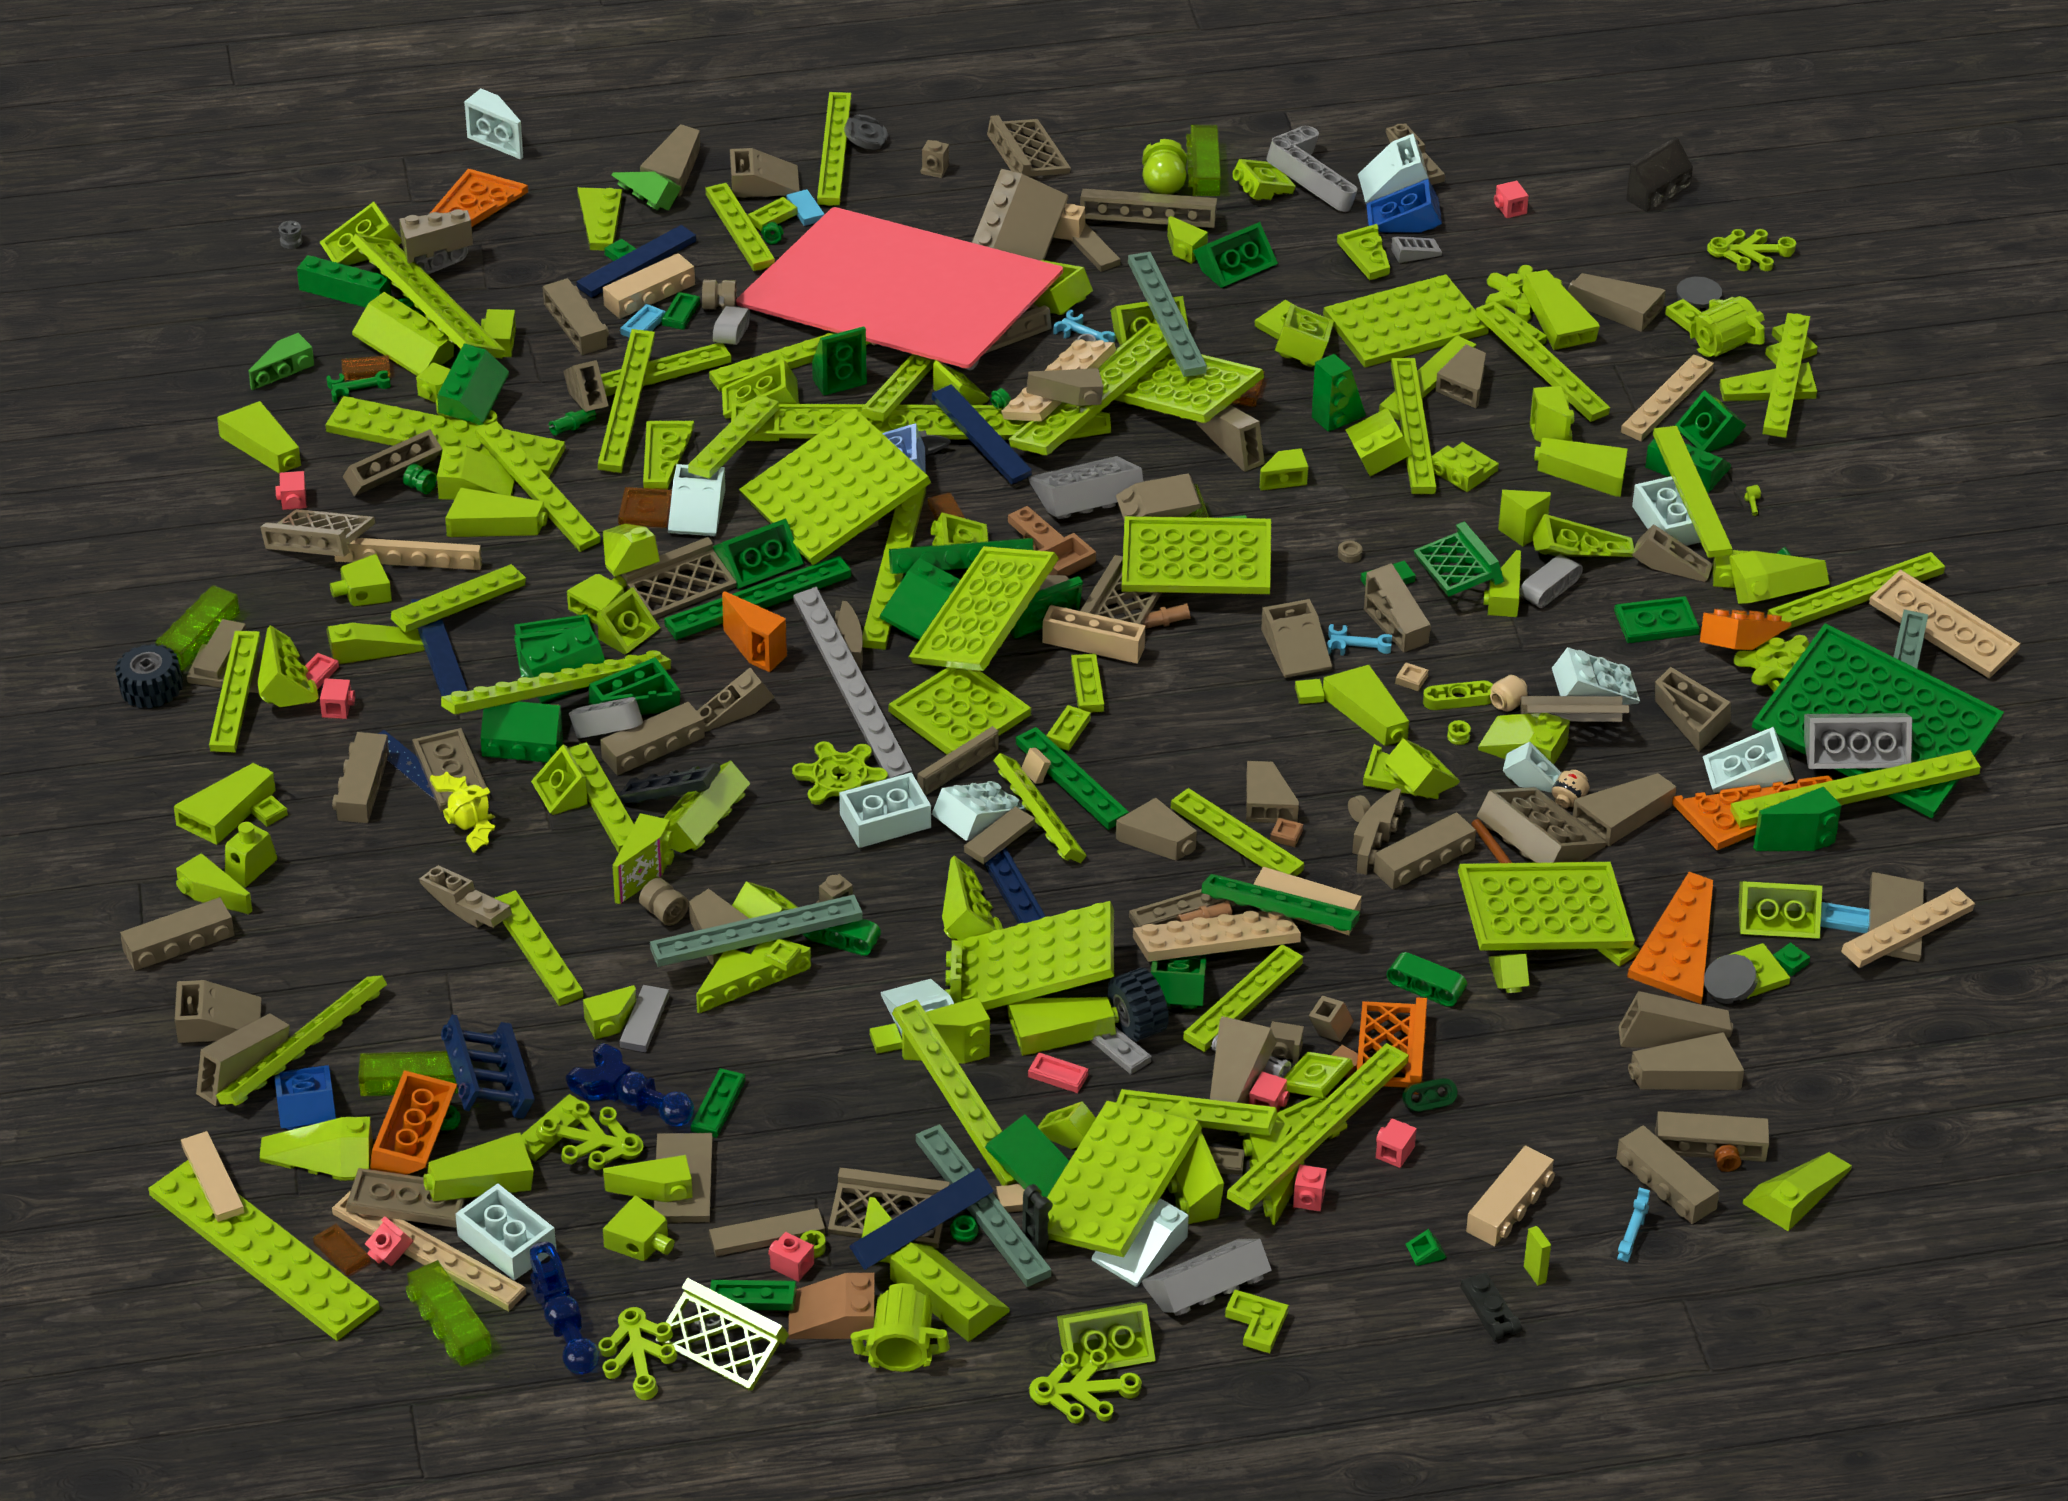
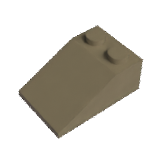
(1160, 498)

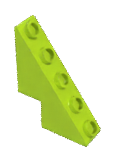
(743, 973)
(1257, 1147)

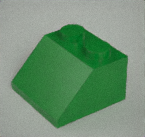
(1710, 423)

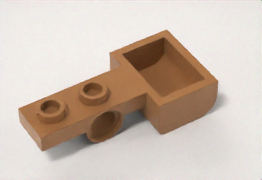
(1071, 550)

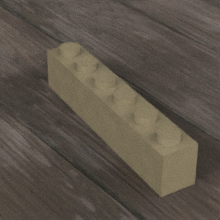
(1148, 207)

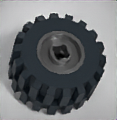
(149, 675)
(1139, 1004)

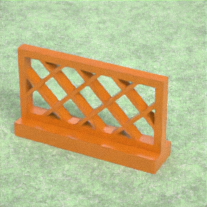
(1415, 1039)

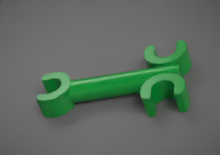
(342, 388)

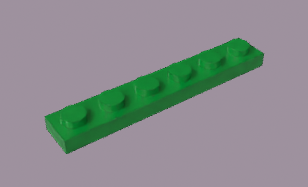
(948, 555)
(1074, 779)
(1281, 902)

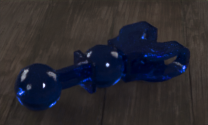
(616, 1081)
(561, 1309)

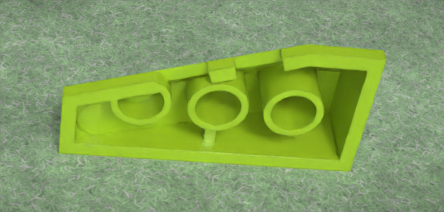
(1573, 539)
(629, 548)
(1772, 575)
(366, 641)
(281, 675)
(965, 908)
(325, 1147)
(1797, 1191)

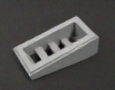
(1412, 249)

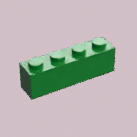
(341, 281)

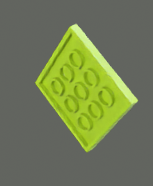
(958, 708)

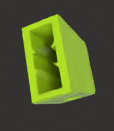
(363, 582)
(594, 595)
(248, 854)
(637, 1231)

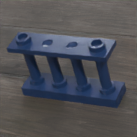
(505, 1056)

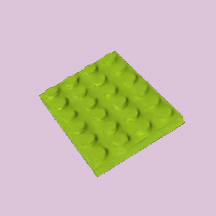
(1405, 320)
(1191, 396)
(1196, 555)
(983, 608)
(1545, 906)
(1039, 956)
(1117, 1177)

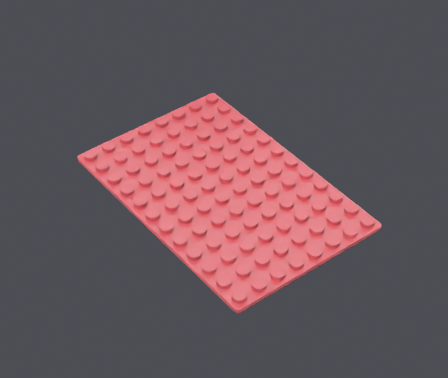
(901, 285)

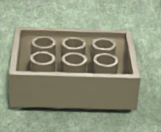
(1020, 216)
(1538, 826)

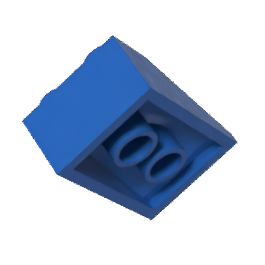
(1406, 210)
(304, 1097)

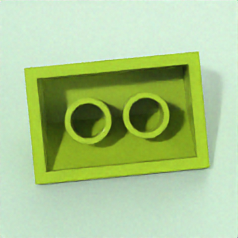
(1133, 317)
(1780, 909)
(1117, 1330)

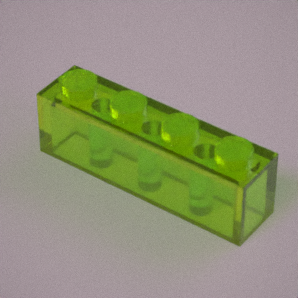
(1203, 160)
(199, 623)
(382, 1071)
(448, 1313)

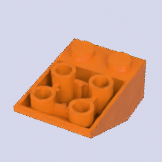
(1739, 629)
(755, 632)

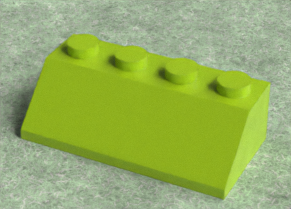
(402, 334)
(699, 812)
(1197, 1179)
(954, 1294)

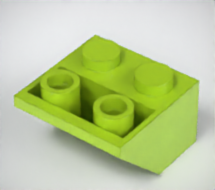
(1551, 414)

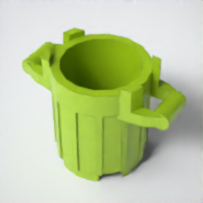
(1727, 326)
(901, 1331)

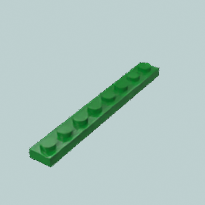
(762, 595)

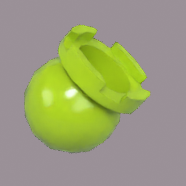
(1164, 167)

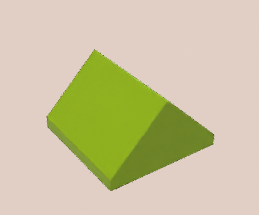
(945, 375)
(1522, 513)
(626, 622)
(561, 783)

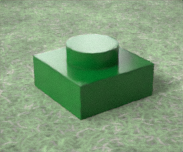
(618, 249)
(1792, 959)

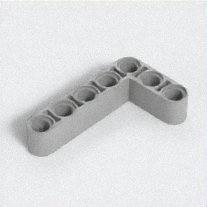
(1293, 157)

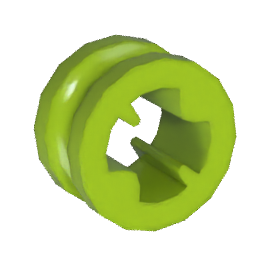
(1459, 732)
(814, 1237)

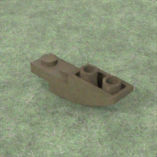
(1399, 131)
(851, 631)
(1376, 827)
(462, 899)

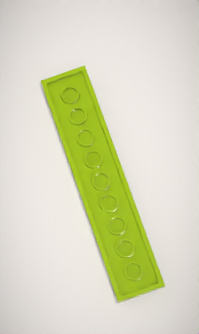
(426, 294)
(1117, 374)
(394, 425)
(269, 1255)

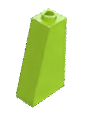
(1558, 311)
(260, 436)
(1583, 464)
(493, 514)
(1367, 703)
(225, 804)
(1060, 1022)
(481, 1168)

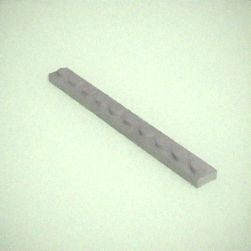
(851, 683)

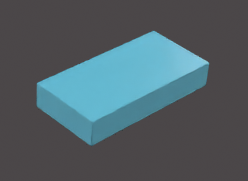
(807, 208)
(645, 319)
(1844, 917)

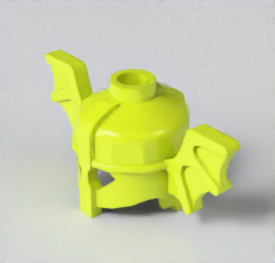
(465, 808)

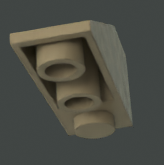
(737, 700)

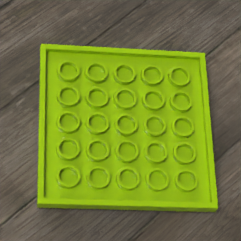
(835, 485)

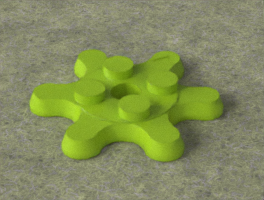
(1510, 291)
(1772, 658)
(832, 762)

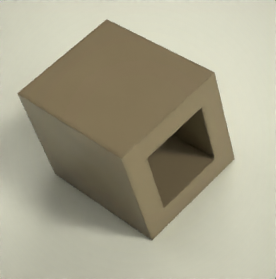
(1331, 1018)

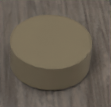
(1349, 551)
(1358, 807)

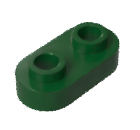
(1429, 1094)

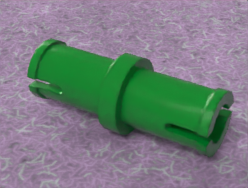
(571, 420)

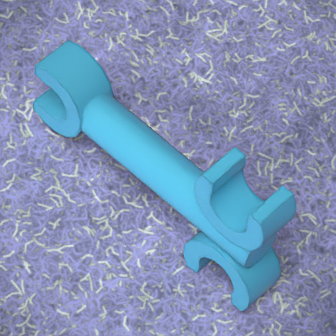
(1075, 324)
(1340, 640)
(1641, 1209)

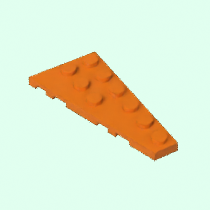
(480, 195)
(1713, 816)
(1677, 946)

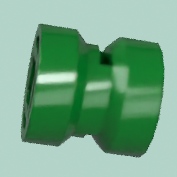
(421, 479)

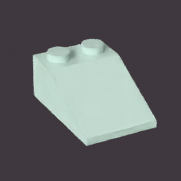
(493, 123)
(1749, 762)
(1154, 1243)

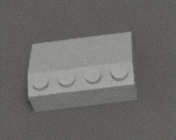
(1085, 486)

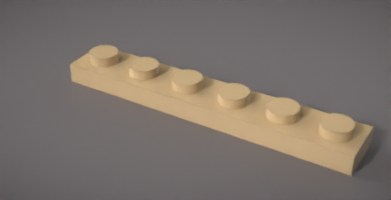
(1667, 397)
(415, 553)
(1908, 927)

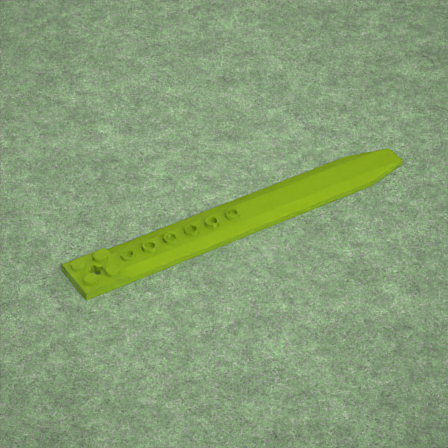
(812, 419)

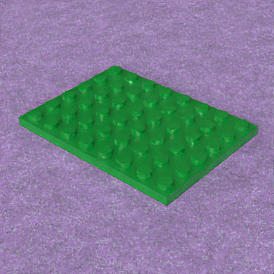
(1854, 678)

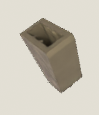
(1463, 376)
(586, 385)
(1268, 794)
(1157, 831)
(710, 911)

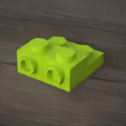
(1261, 179)
(1463, 466)
(955, 530)

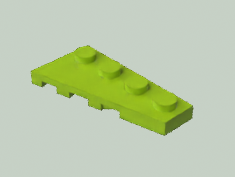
(600, 215)
(1759, 384)
(664, 450)

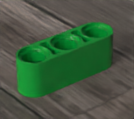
(854, 937)
(1427, 979)

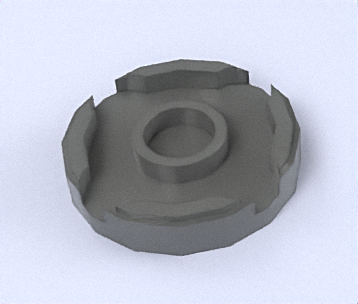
(865, 132)
(1698, 291)
(1730, 978)

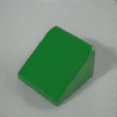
(1425, 1248)

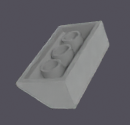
(1857, 740)
(1208, 1275)

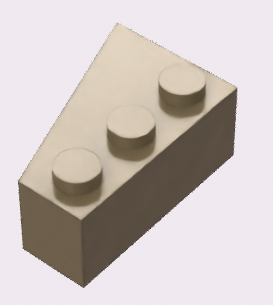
(435, 232)
(1395, 608)
(1692, 707)

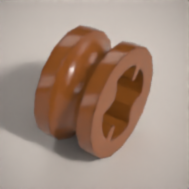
(1727, 1158)

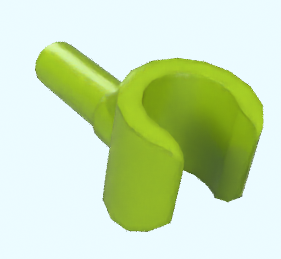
(1753, 493)

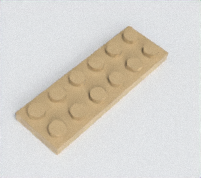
(1079, 355)
(1947, 624)
(1215, 935)

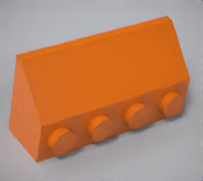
(412, 1124)

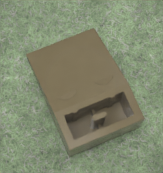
(761, 174)
(1295, 638)
(212, 1011)

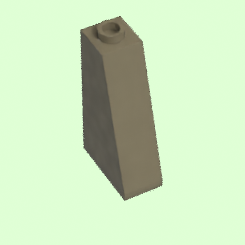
(675, 156)
(1618, 300)
(1237, 436)
(1624, 807)
(1665, 1020)
(236, 1053)
(1239, 1059)
(1688, 1065)

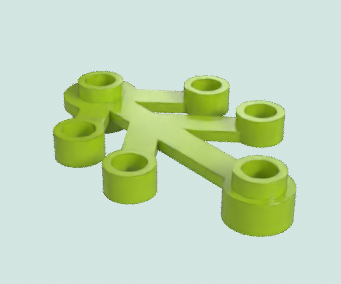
(1724, 247)
(593, 1138)
(632, 1322)
(1080, 1387)

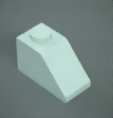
(1530, 768)

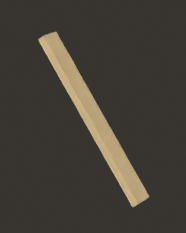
(459, 1266)

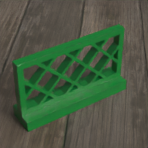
(1474, 553)

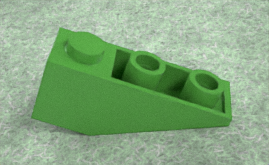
(649, 185)
(281, 360)

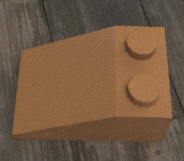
(834, 1307)

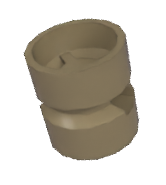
(718, 294)
(663, 901)

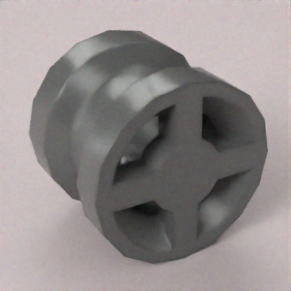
(290, 234)

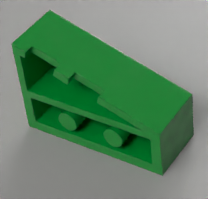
(1335, 394)
(645, 681)

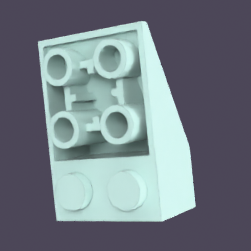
(1393, 169)
(696, 502)
(1588, 675)
(973, 807)
(926, 992)

